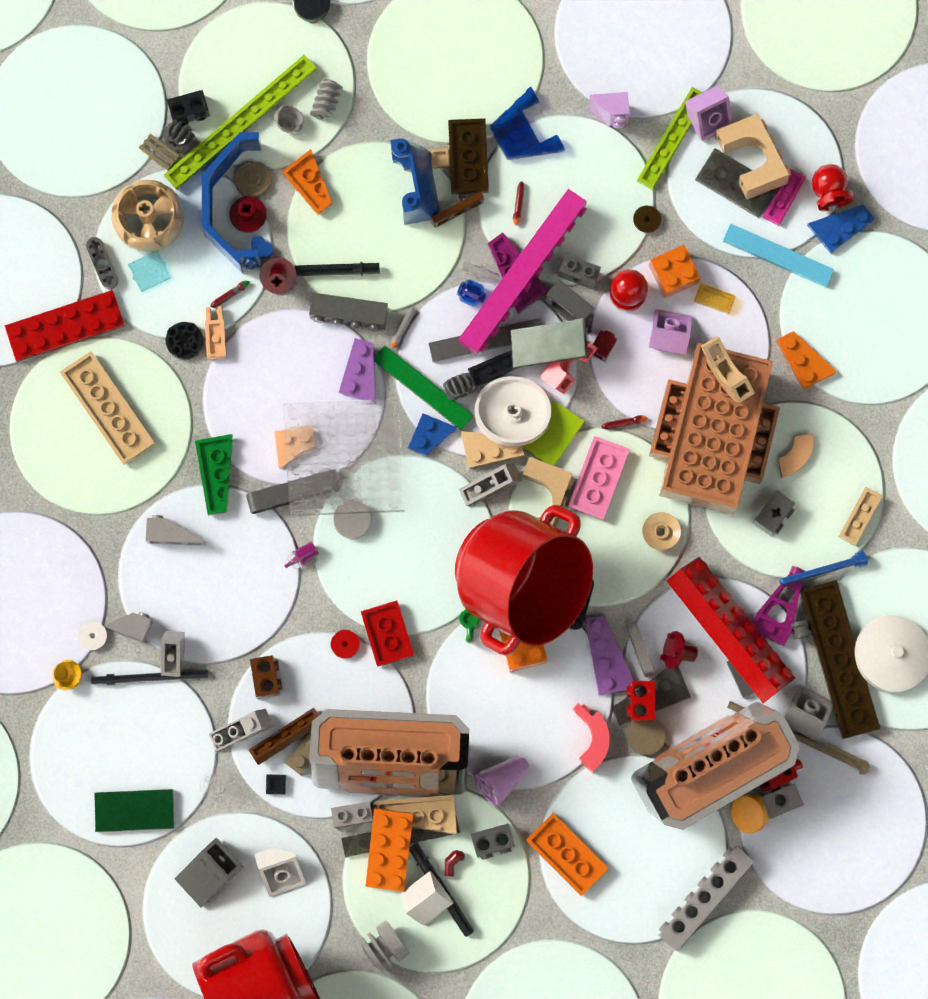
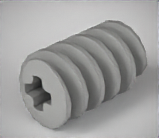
(324, 99)

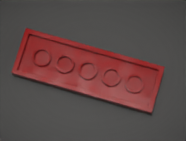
(64, 325)

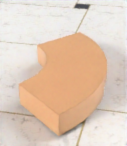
(797, 456)

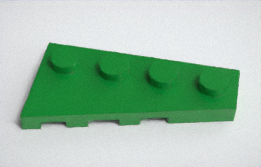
(215, 465)

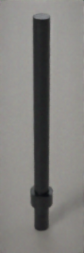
(111, 679)

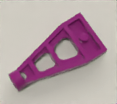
(771, 628)

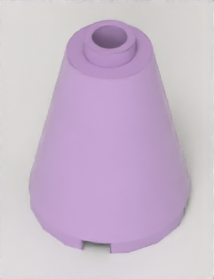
(501, 779)

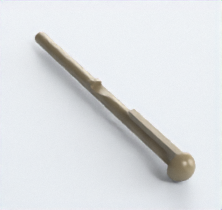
(827, 749)

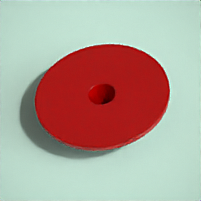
(345, 644)

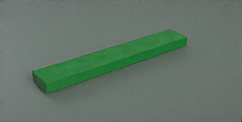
(422, 388)

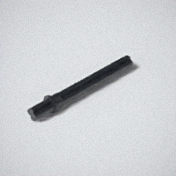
(338, 269)
(454, 910)

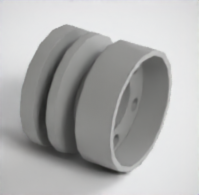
(384, 946)

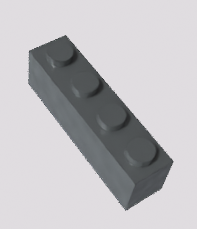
(348, 311)

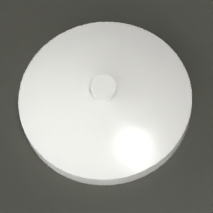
(512, 411)
(892, 653)

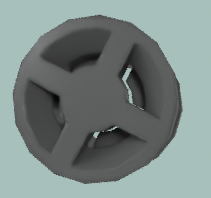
(801, 629)

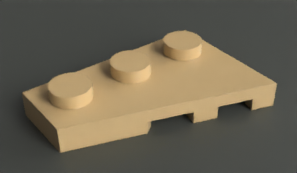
(483, 451)

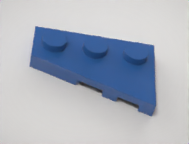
(840, 227)

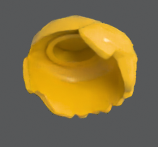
(67, 675)

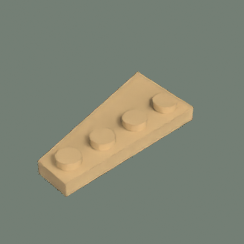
(430, 813)

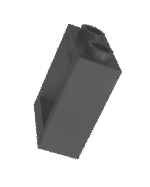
(569, 304)

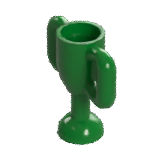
(470, 623)

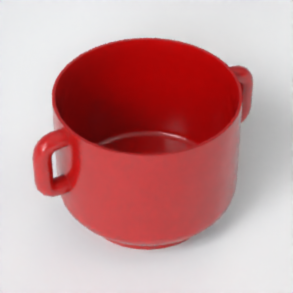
(524, 576)
(255, 969)

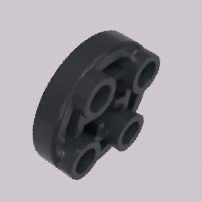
(311, 9)
(184, 340)

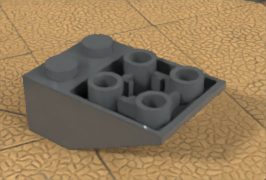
(209, 872)

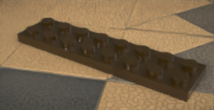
(836, 656)

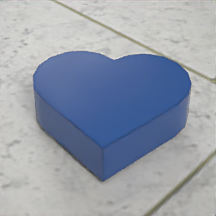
(265, 248)

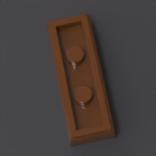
(457, 209)

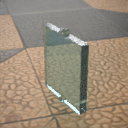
(149, 271)

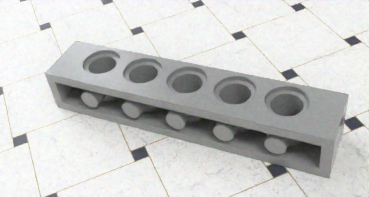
(742, 863)

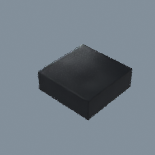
(275, 784)

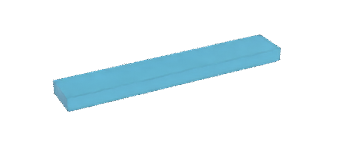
(778, 255)

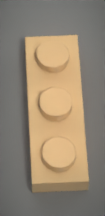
(860, 516)

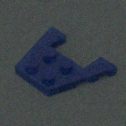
(517, 136)

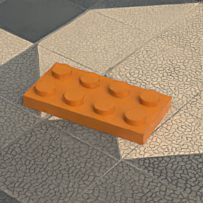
(389, 849)
(566, 854)

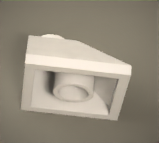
(279, 870)

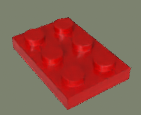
(387, 633)

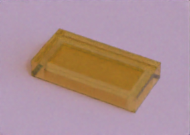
(714, 298)

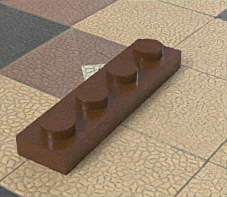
(284, 737)

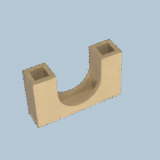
(753, 132)
(552, 478)

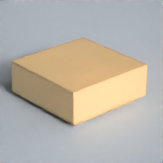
(440, 158)

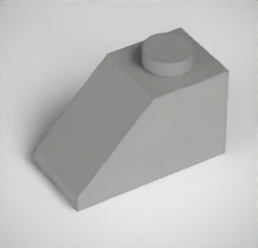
(133, 626)
(172, 653)

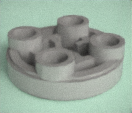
(352, 525)

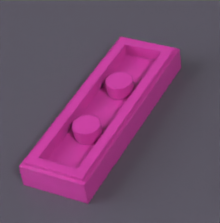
(783, 198)

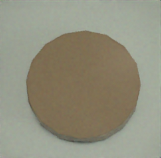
(253, 179)
(646, 737)

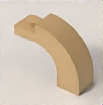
(726, 373)

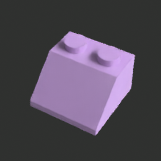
(611, 108)
(709, 112)
(670, 332)

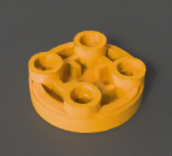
(749, 813)

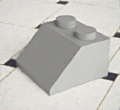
(808, 713)

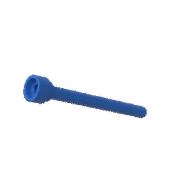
(859, 559)

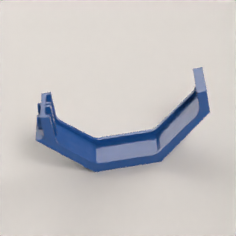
(242, 142)

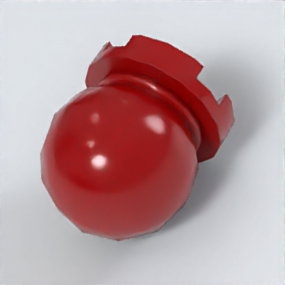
(831, 186)
(628, 290)

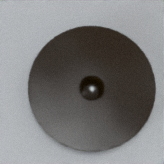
(647, 219)

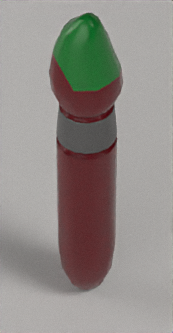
(229, 294)

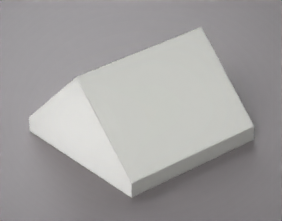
(425, 899)

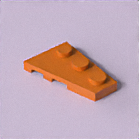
(308, 182)
(804, 361)

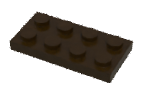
(468, 156)

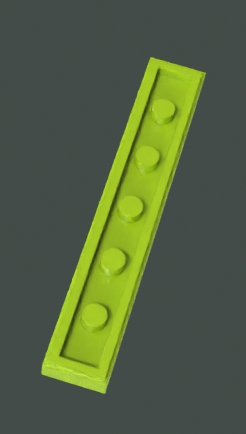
(667, 145)

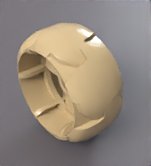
(167, 203)

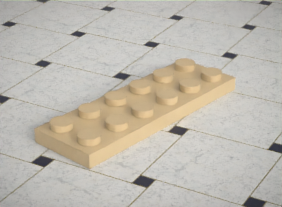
(107, 408)

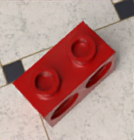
(646, 701)

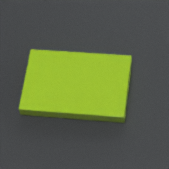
(557, 437)

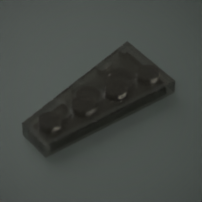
(669, 690)

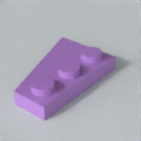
(359, 372)

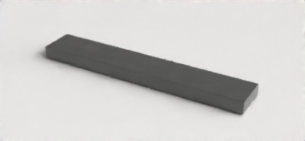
(451, 348)

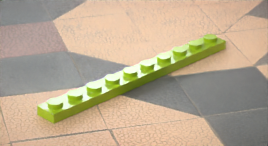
(240, 122)

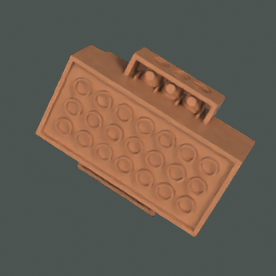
(712, 438)

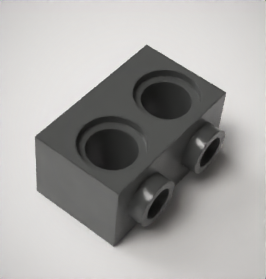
(491, 836)

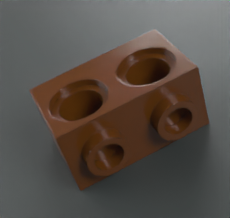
(260, 677)

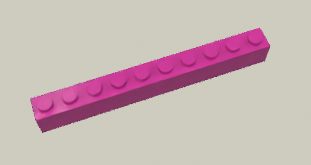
(522, 272)

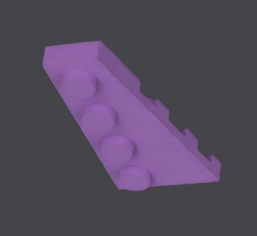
(608, 663)

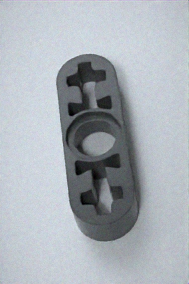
(102, 277)

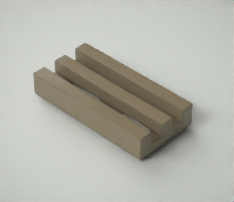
(146, 142)

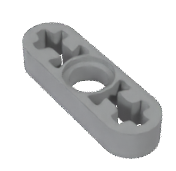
(640, 649)

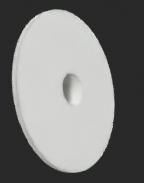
(92, 635)

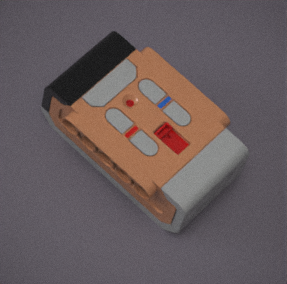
(389, 752)
(716, 766)

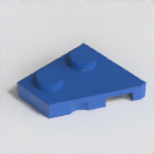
(429, 434)

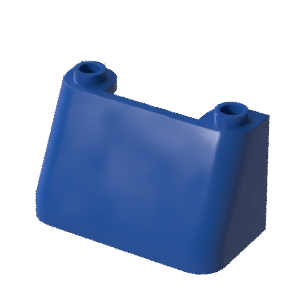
(422, 203)

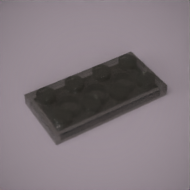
(722, 176)

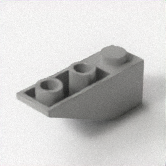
(241, 729)

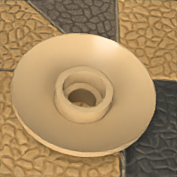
(665, 522)

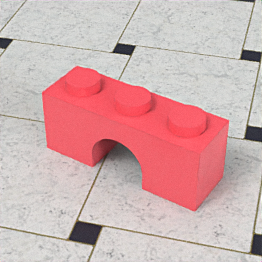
(558, 372)

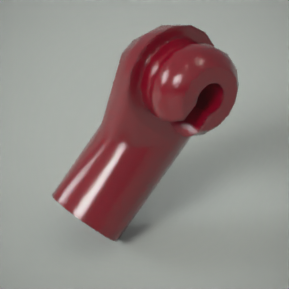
(452, 859)

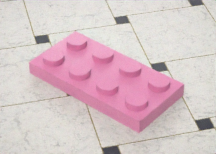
(598, 478)

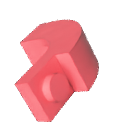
(600, 737)

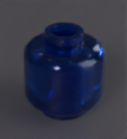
(471, 293)

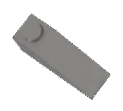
(490, 484)
(163, 531)

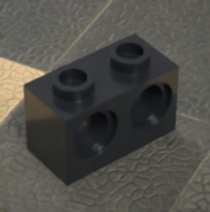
(187, 103)

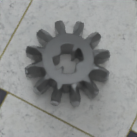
(178, 137)
(459, 386)

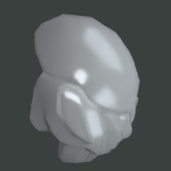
(289, 119)

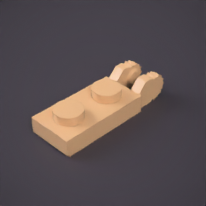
(215, 335)

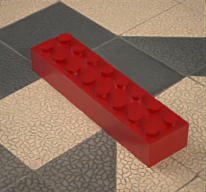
(731, 629)

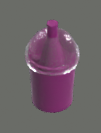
(301, 556)

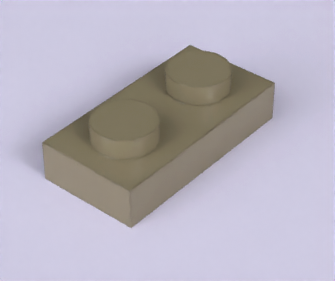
(301, 757)

